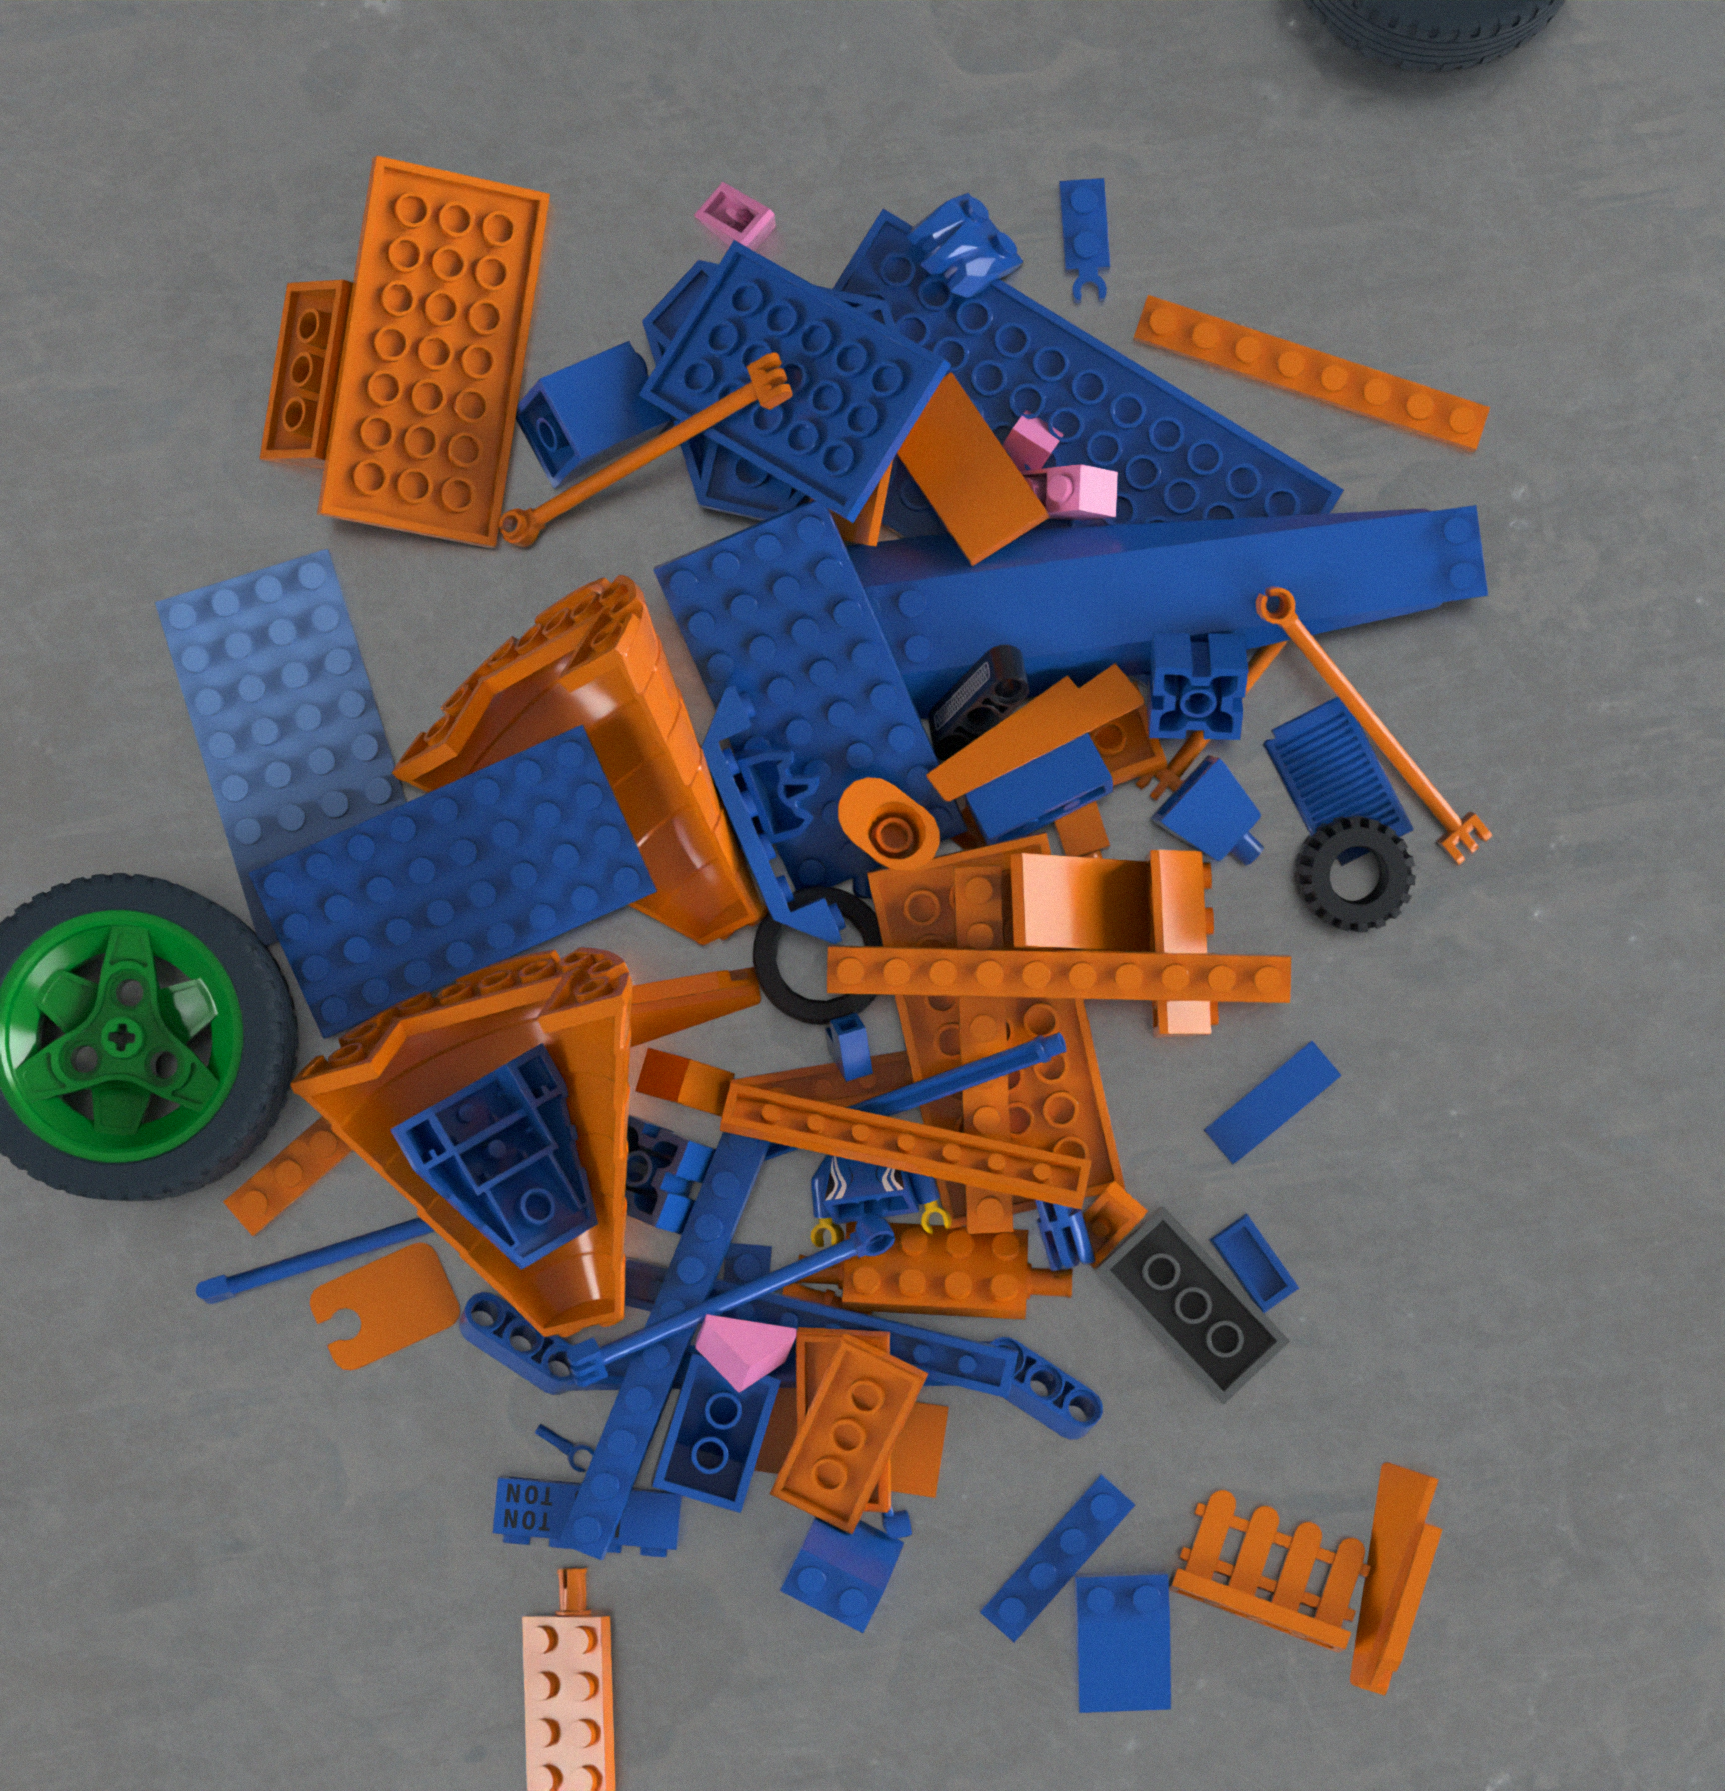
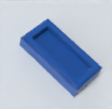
(1253, 1263)

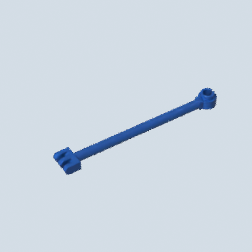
(225, 1288)
(588, 1360)

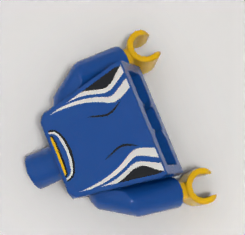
(853, 1189)

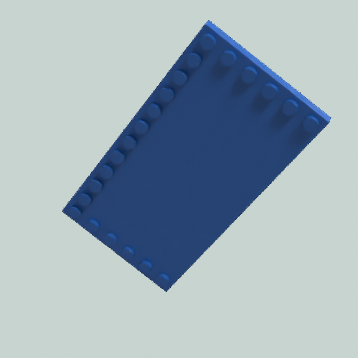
(1115, 415)

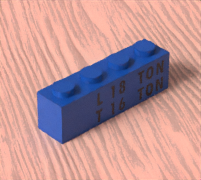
(542, 1508)

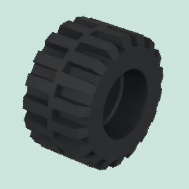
(1389, 891)

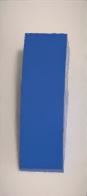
(1272, 1102)

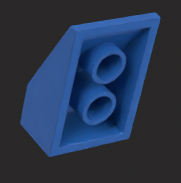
(714, 1437)
(1123, 1641)

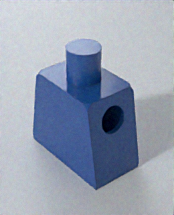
(1212, 814)

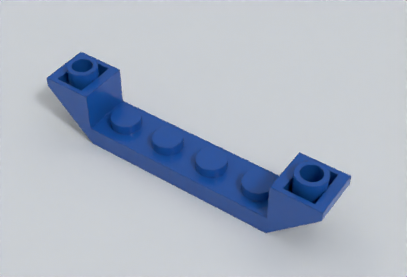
(812, 918)

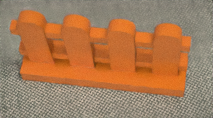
(1290, 1587)

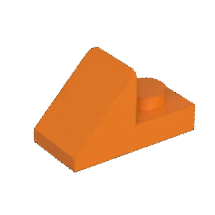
(1111, 1219)

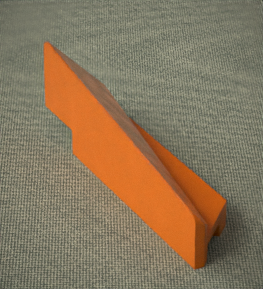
(1036, 729)
(688, 1001)
(1400, 1564)

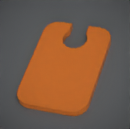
(397, 1301)

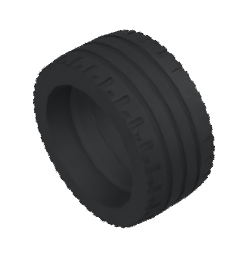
(768, 974)

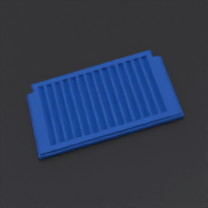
(1334, 772)

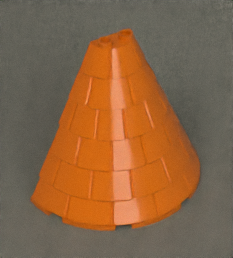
(605, 668)
(444, 1043)

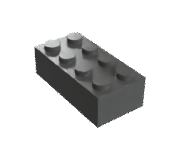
(1192, 1305)

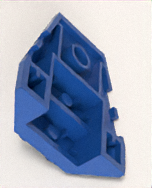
(507, 1157)

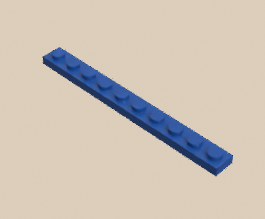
(941, 1355)
(657, 1366)

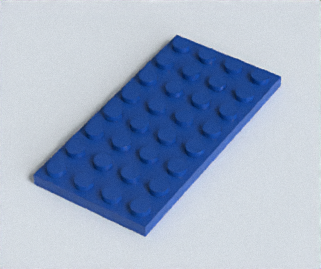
(796, 631)
(453, 881)

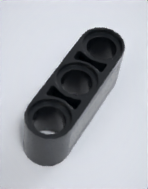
(978, 700)

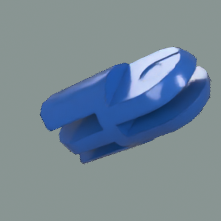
(1064, 1235)

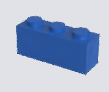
(1040, 791)

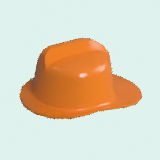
(888, 824)

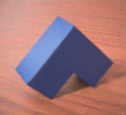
(849, 1046)

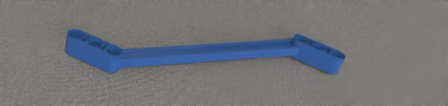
(533, 1366)

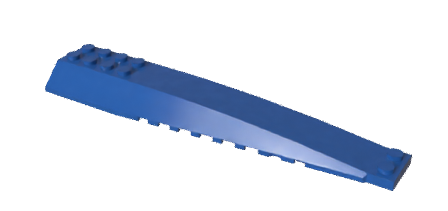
(1100, 592)

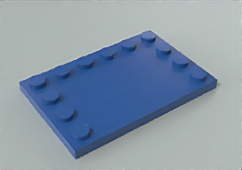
(848, 374)

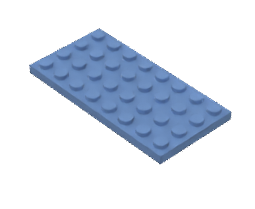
(280, 712)

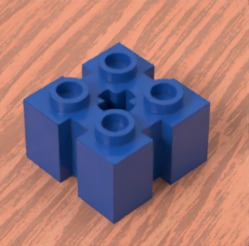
(1196, 686)
(662, 1174)

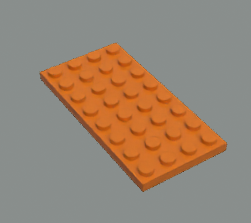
(433, 353)
(1051, 1103)

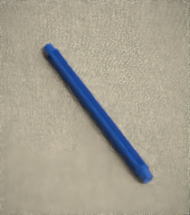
(953, 1081)

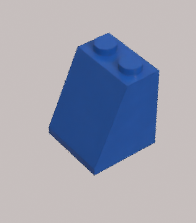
(589, 413)
(842, 1571)

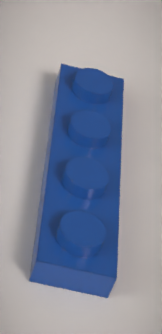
(1057, 1558)

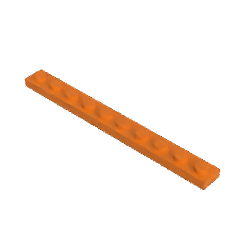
(1058, 974)

